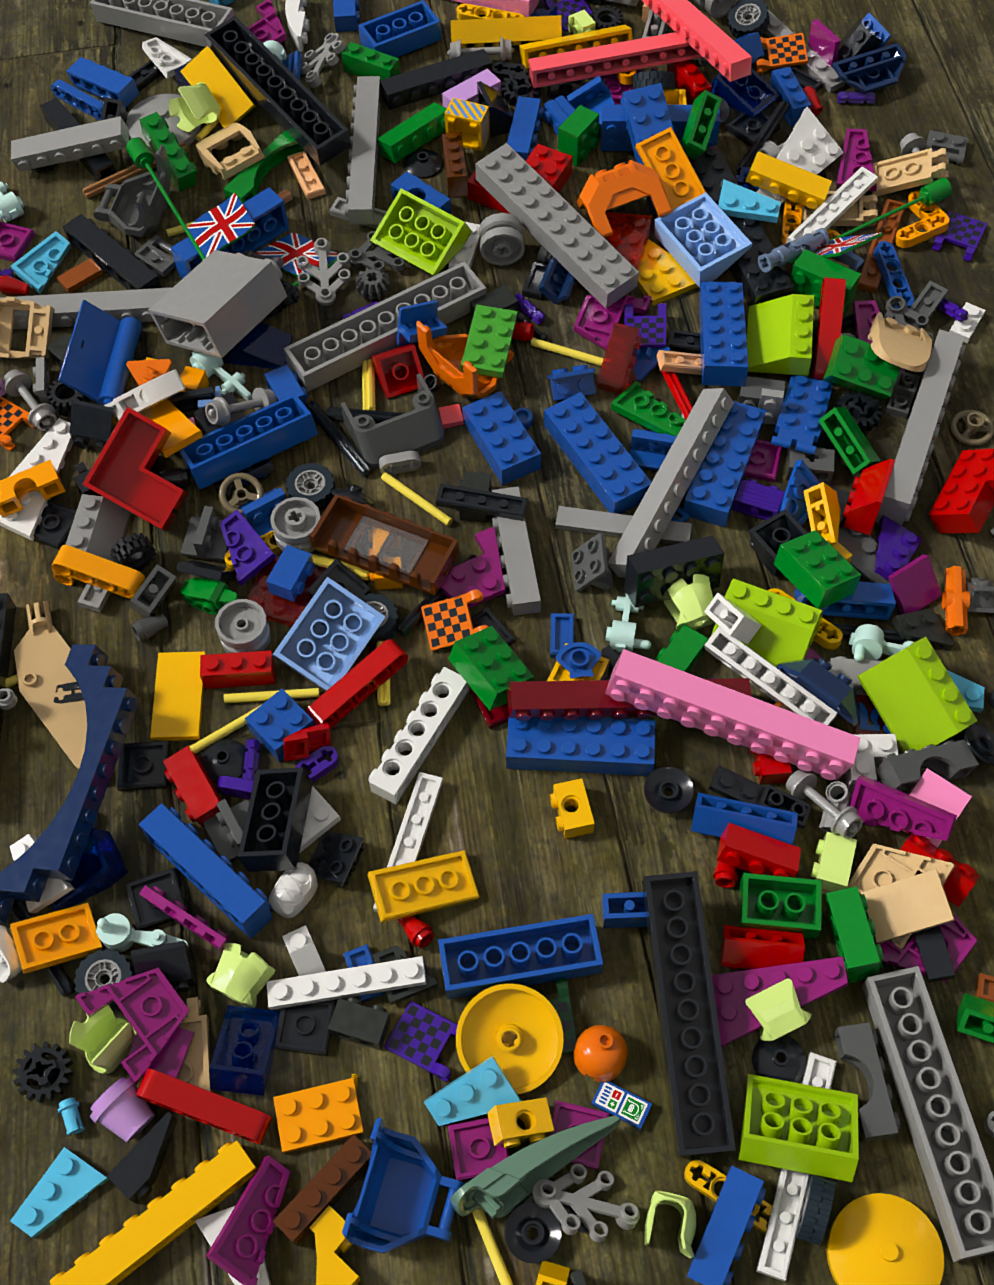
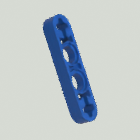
(77, 99)
(892, 276)

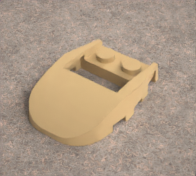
(232, 164)
(38, 328)
(900, 344)

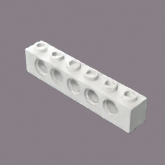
(767, 677)
(393, 786)

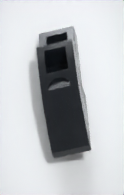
(742, 789)

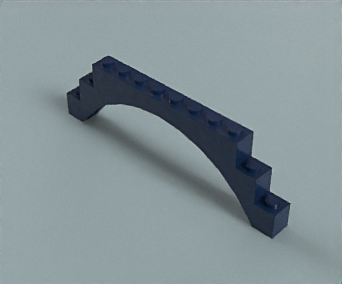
(61, 845)

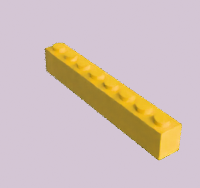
(163, 1220)

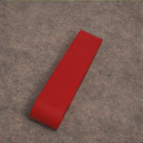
(828, 323)
(358, 684)
(204, 1106)

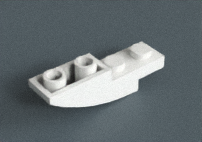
(297, 22)
(148, 393)

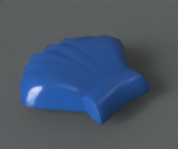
(578, 659)

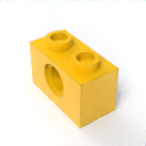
(572, 794)
(533, 1113)

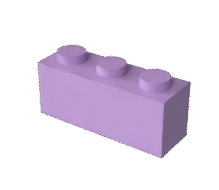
(468, 89)

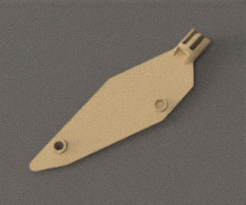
(42, 667)

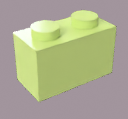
(834, 861)

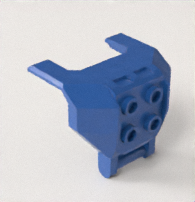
(398, 1195)

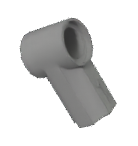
(831, 792)

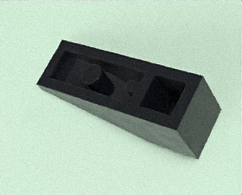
(143, 1163)

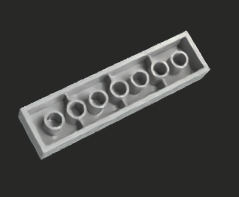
(166, 18)

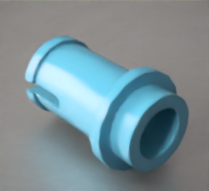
(71, 1116)

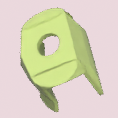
(194, 107)
(690, 602)
(240, 975)
(778, 1010)
(103, 1039)
(687, 1224)

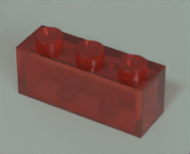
(619, 358)

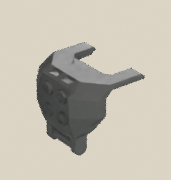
(137, 200)

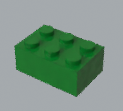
(809, 274)
(860, 369)
(817, 569)
(488, 666)
(781, 904)
(853, 933)

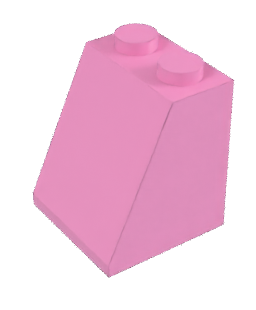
(941, 794)

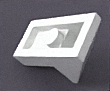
(303, 952)

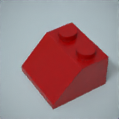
(397, 370)

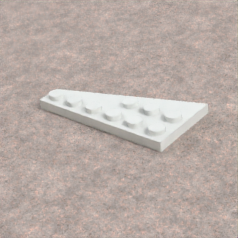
(807, 148)
(51, 447)

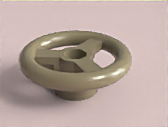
(974, 423)
(229, 506)

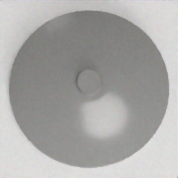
(159, 104)

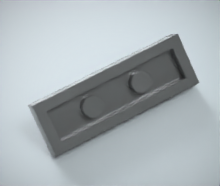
(928, 301)

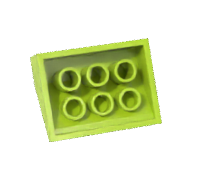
(421, 233)
(781, 335)
(786, 623)
(917, 697)
(800, 1128)

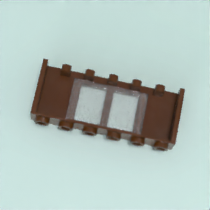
(385, 544)

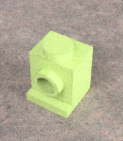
(580, 22)

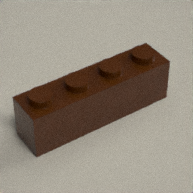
(455, 165)
(324, 1189)

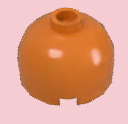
(601, 1053)

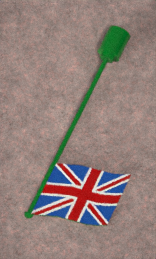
(214, 228)
(842, 244)
(292, 247)

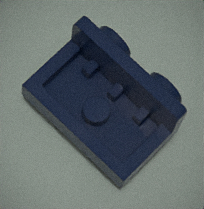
(556, 282)

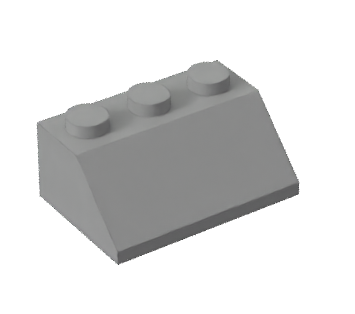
(98, 525)

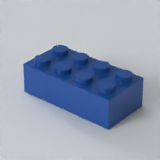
(401, 30)
(501, 438)

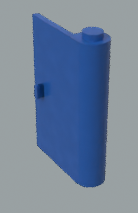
(100, 363)

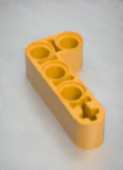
(96, 571)

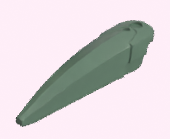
(513, 1179)

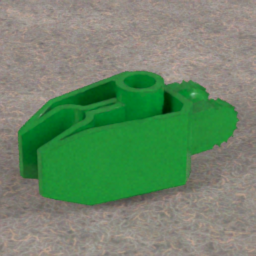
(207, 594)

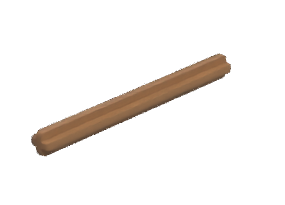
(119, 177)

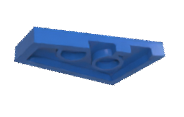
(794, 497)

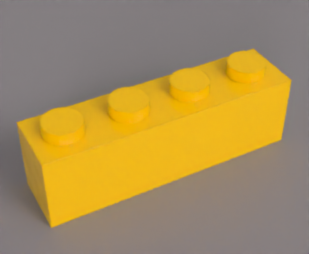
(788, 181)

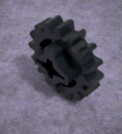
(518, 86)
(862, 409)
(54, 1076)

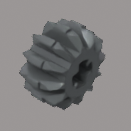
(373, 283)

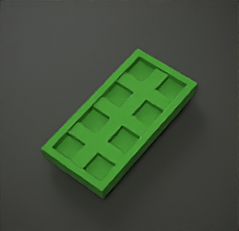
(490, 340)

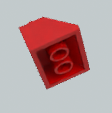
(868, 497)

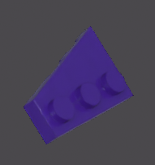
(246, 547)
(895, 547)

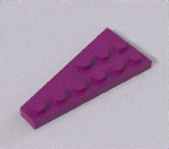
(810, 980)

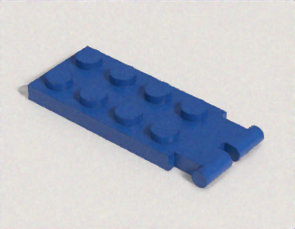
(799, 415)

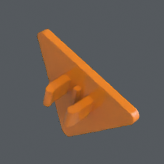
(147, 370)

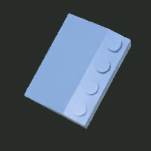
(701, 238)
(329, 635)

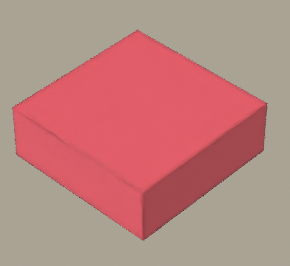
(451, 416)

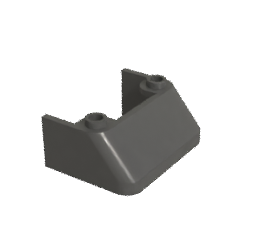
(407, 432)

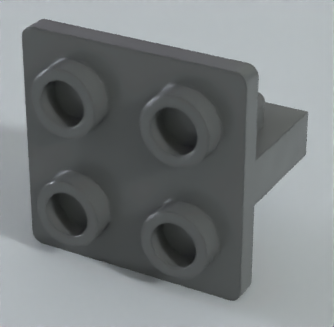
(205, 537)
(591, 565)
(981, 595)
(227, 828)

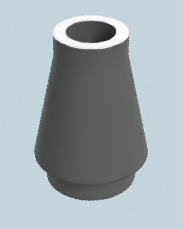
(148, 627)

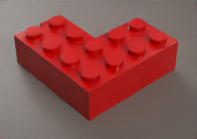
(550, 164)
(125, 474)
(966, 494)

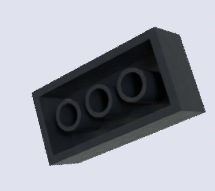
(655, 570)
(275, 820)

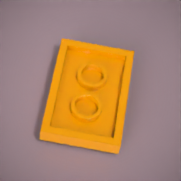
(55, 938)
(318, 1115)

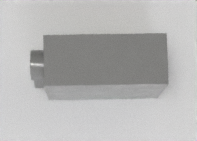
(219, 302)

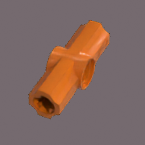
(955, 601)

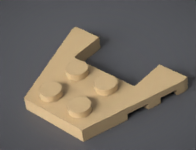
(887, 865)

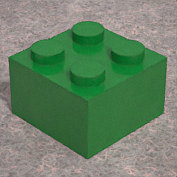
(579, 134)

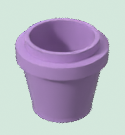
(122, 1110)

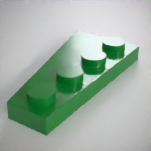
(647, 411)

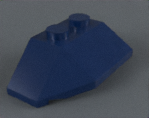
(872, 69)
(825, 684)

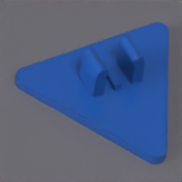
(646, 361)

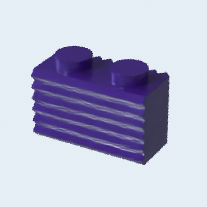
(757, 499)

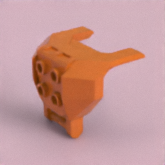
(620, 187)
(445, 359)

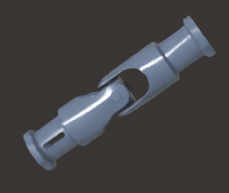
(792, 250)

